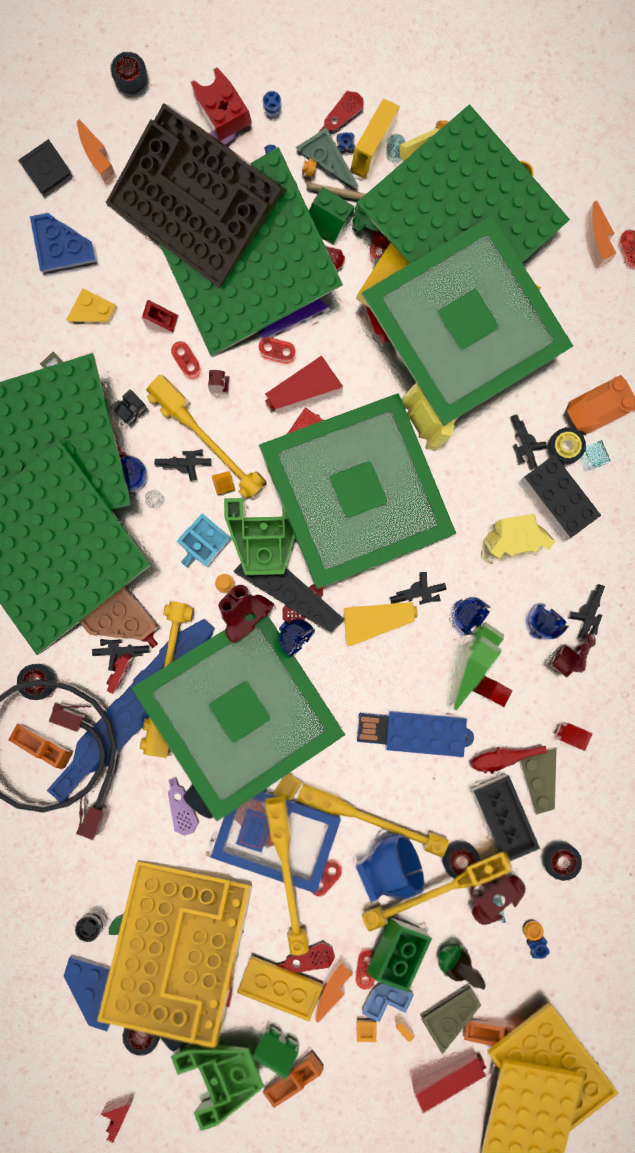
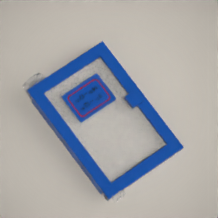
(247, 842)

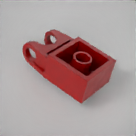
(222, 106)

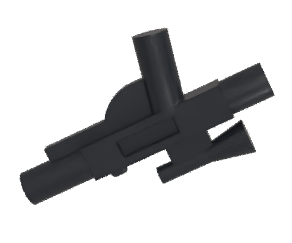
(527, 442)
(185, 465)
(419, 589)
(588, 612)
(115, 651)

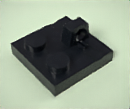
(44, 166)

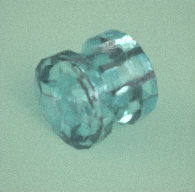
(394, 151)

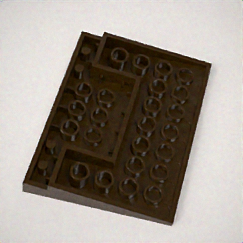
(194, 194)

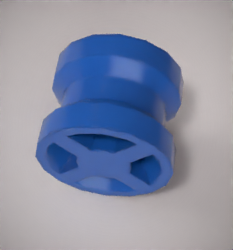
(271, 98)

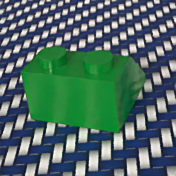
(330, 214)
(275, 1051)

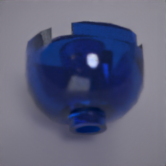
(134, 472)
(470, 613)
(547, 623)
(294, 636)

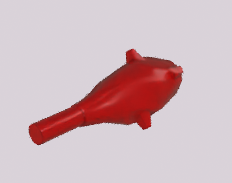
(503, 757)

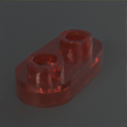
(378, 243)
(628, 247)
(278, 347)
(186, 359)
(330, 879)
(361, 970)

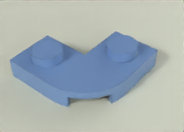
(383, 996)

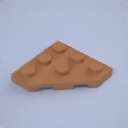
(119, 618)

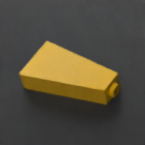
(374, 138)
(373, 620)

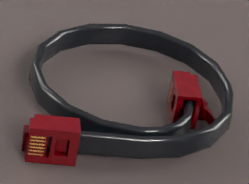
(74, 721)

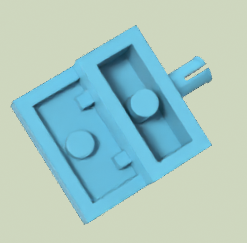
(203, 541)

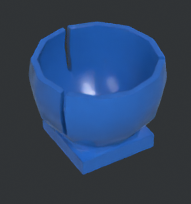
(386, 868)

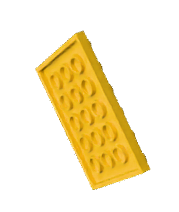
(550, 1043)
(532, 1109)

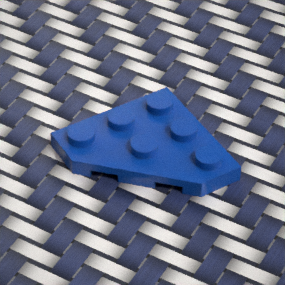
(59, 244)
(87, 985)

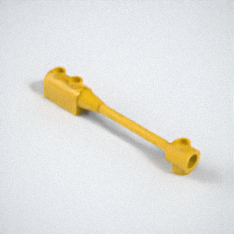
(174, 405)
(177, 613)
(332, 804)
(280, 836)
(473, 876)

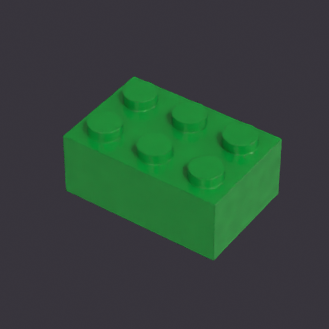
(399, 955)

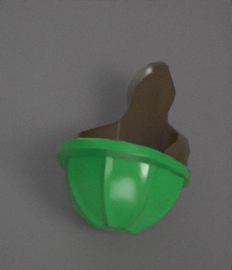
(457, 965)

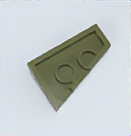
(541, 780)
(450, 1019)

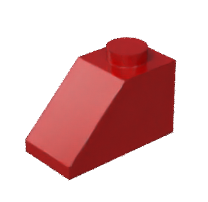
(573, 736)

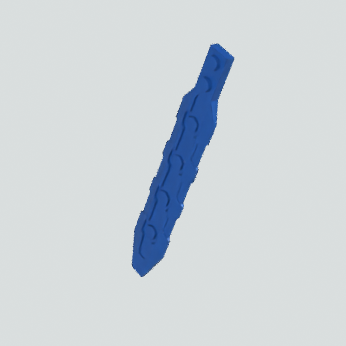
(125, 713)

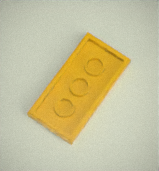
(280, 988)

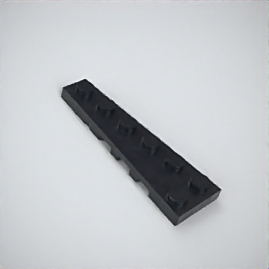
(295, 595)

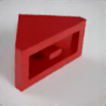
(159, 317)
(493, 691)

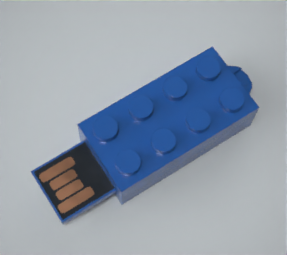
(416, 733)

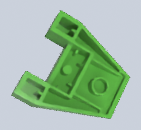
(260, 541)
(482, 656)
(228, 1076)

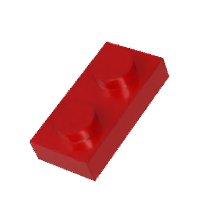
(121, 665)

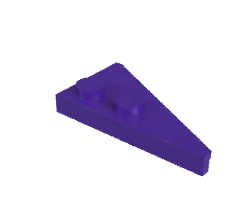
(295, 318)

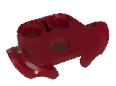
(234, 618)
(568, 661)
(485, 910)

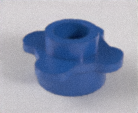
(348, 136)
(541, 953)

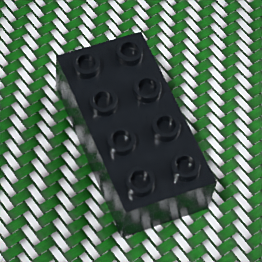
(560, 497)
(505, 817)

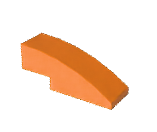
(95, 151)
(600, 234)
(40, 746)
(333, 989)
(487, 1031)
(299, 1076)

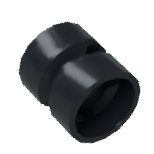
(123, 411)
(89, 926)

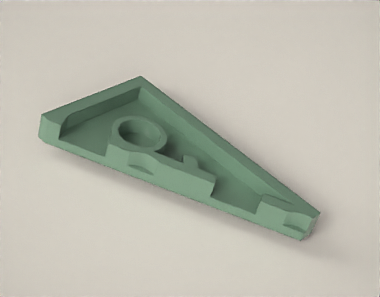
(327, 155)

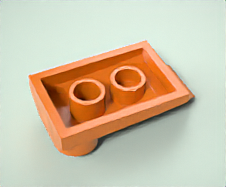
(602, 405)

